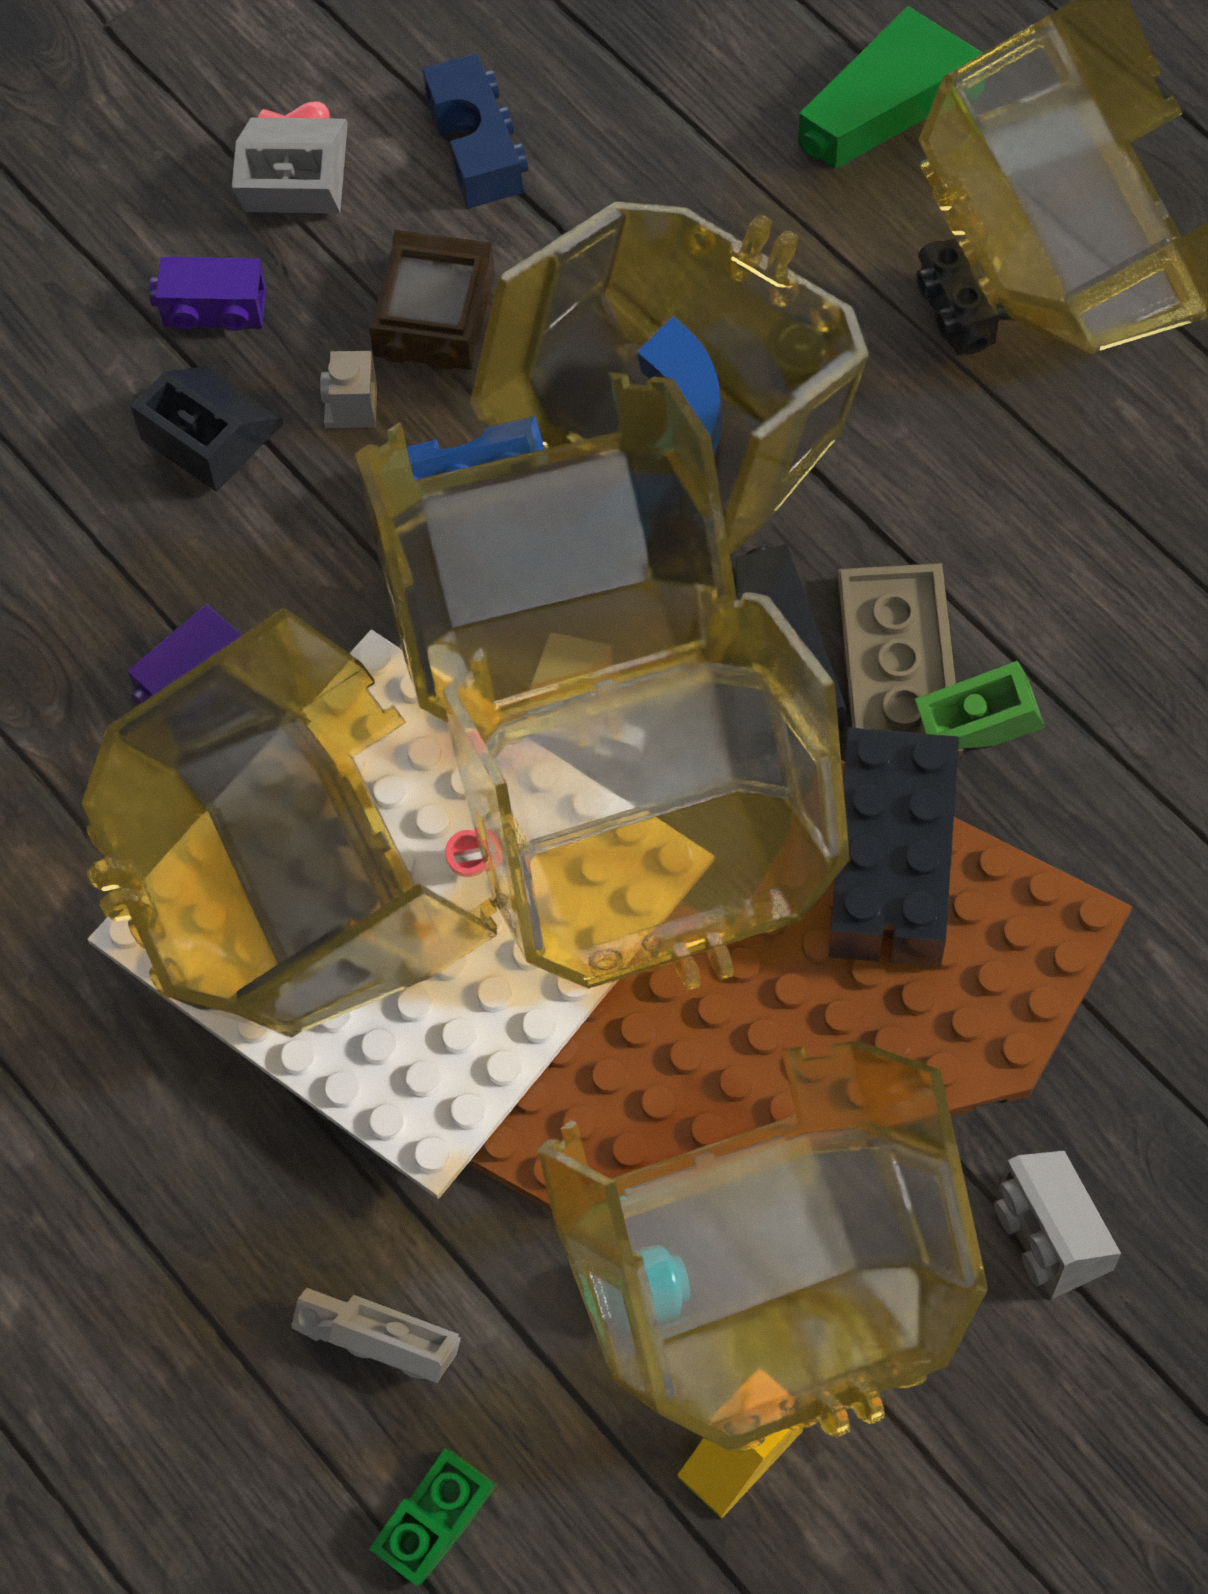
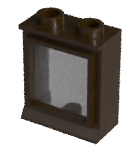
(432, 300)

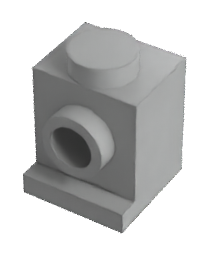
(349, 390)

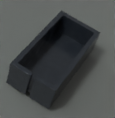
(899, 846)

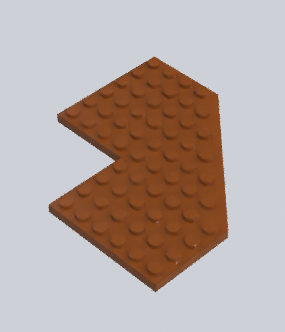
(691, 1067)

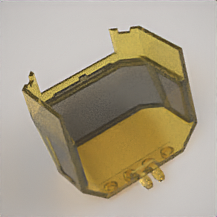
(603, 289)
(552, 552)
(256, 843)

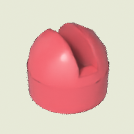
(460, 844)

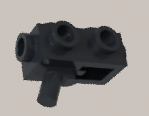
(959, 301)

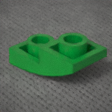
(433, 1517)

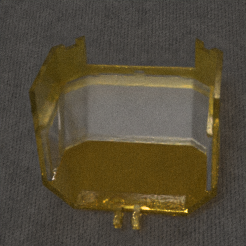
(1045, 184)
(658, 798)
(785, 1260)

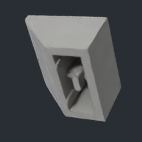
(290, 165)
(1054, 1222)

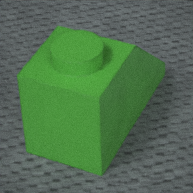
(983, 708)

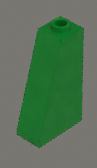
(882, 89)

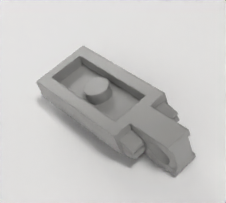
(377, 1333)

